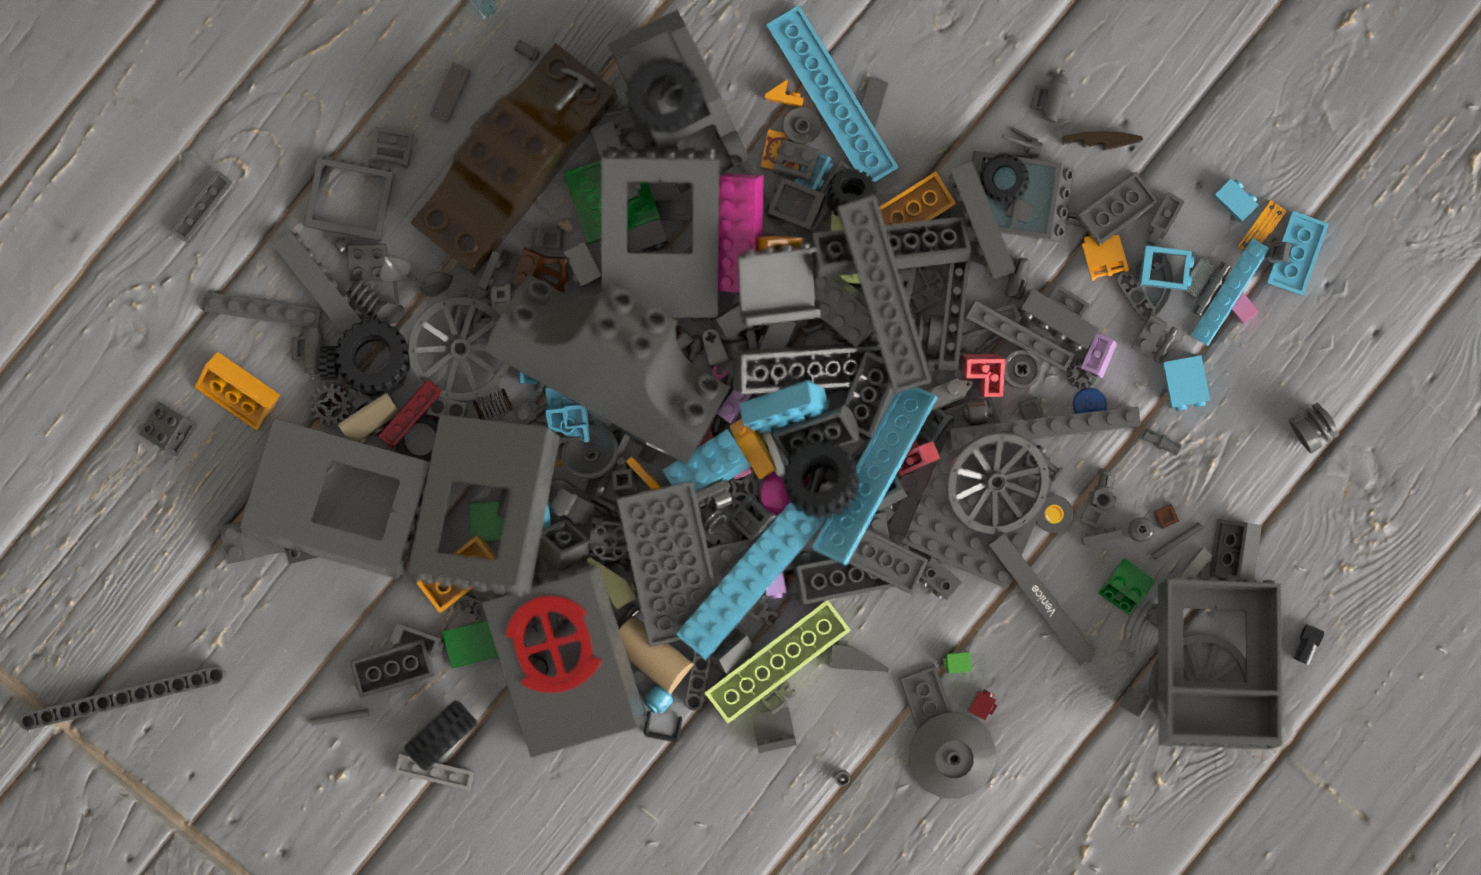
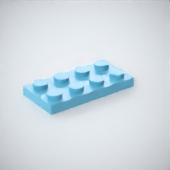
(1306, 238)

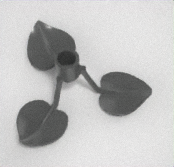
(397, 270)

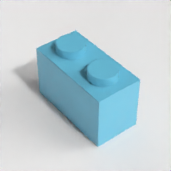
(1236, 200)

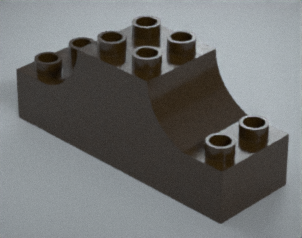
(512, 159)

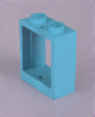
(1146, 268)

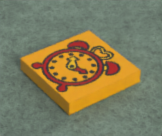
(772, 149)

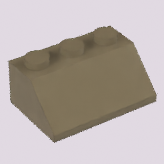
(369, 419)

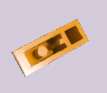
(753, 448)

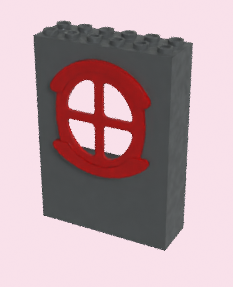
(574, 705)

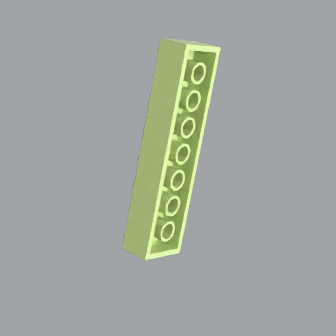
(777, 661)

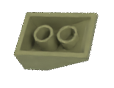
(617, 587)

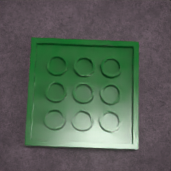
(586, 192)

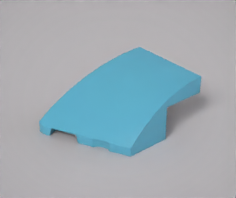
(566, 415)

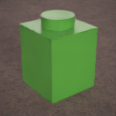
(957, 662)

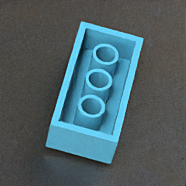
(784, 407)
(710, 463)

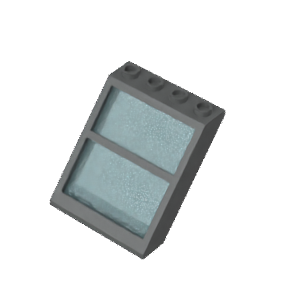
(1047, 190)

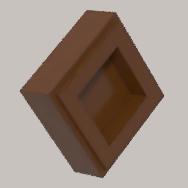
(1166, 516)

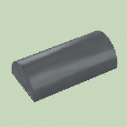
(832, 426)
(392, 668)

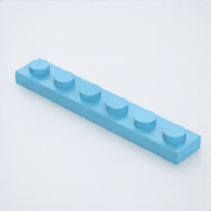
(1230, 292)

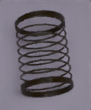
(479, 411)

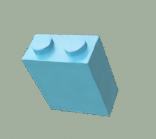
(1186, 382)

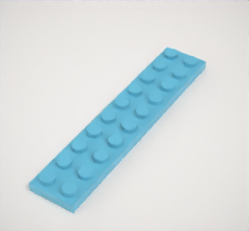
(831, 94)
(876, 472)
(748, 580)

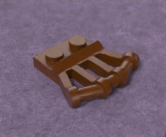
(533, 264)

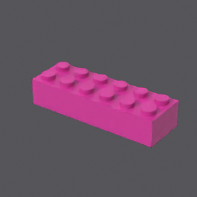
(738, 223)

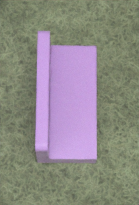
(1099, 355)

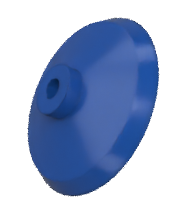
(1089, 401)

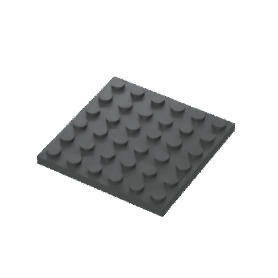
(944, 536)

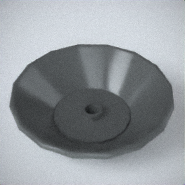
(948, 736)

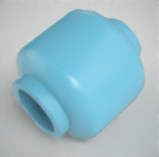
(658, 699)

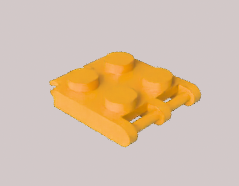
(1104, 257)

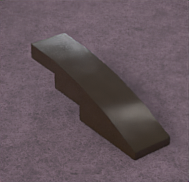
(1109, 139)

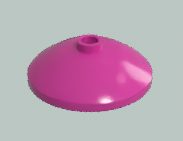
(773, 493)

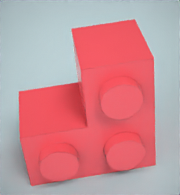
(988, 369)
(918, 457)

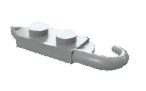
(950, 392)

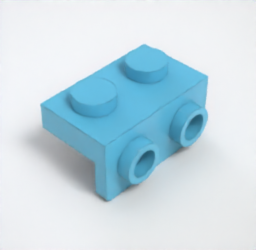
(822, 166)

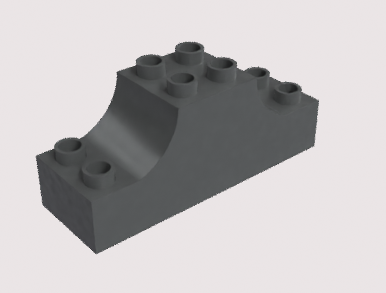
(612, 360)

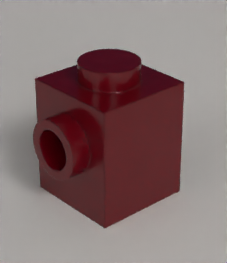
(983, 704)

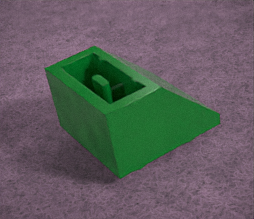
(1126, 586)

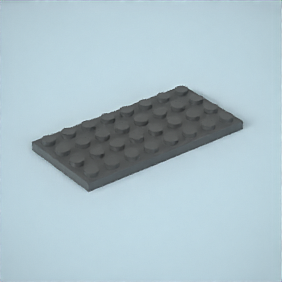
(667, 557)

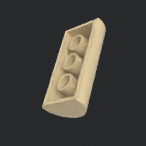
(660, 662)

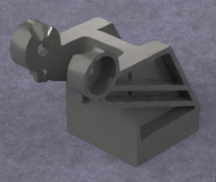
(672, 39)

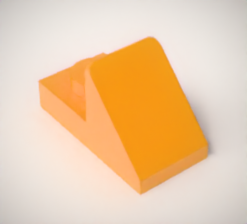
(778, 95)

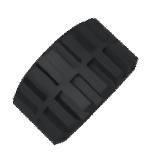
(996, 163)
(849, 182)

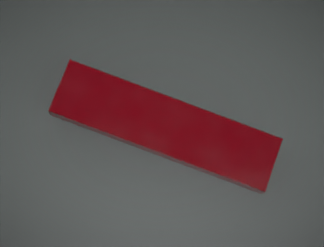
(410, 413)

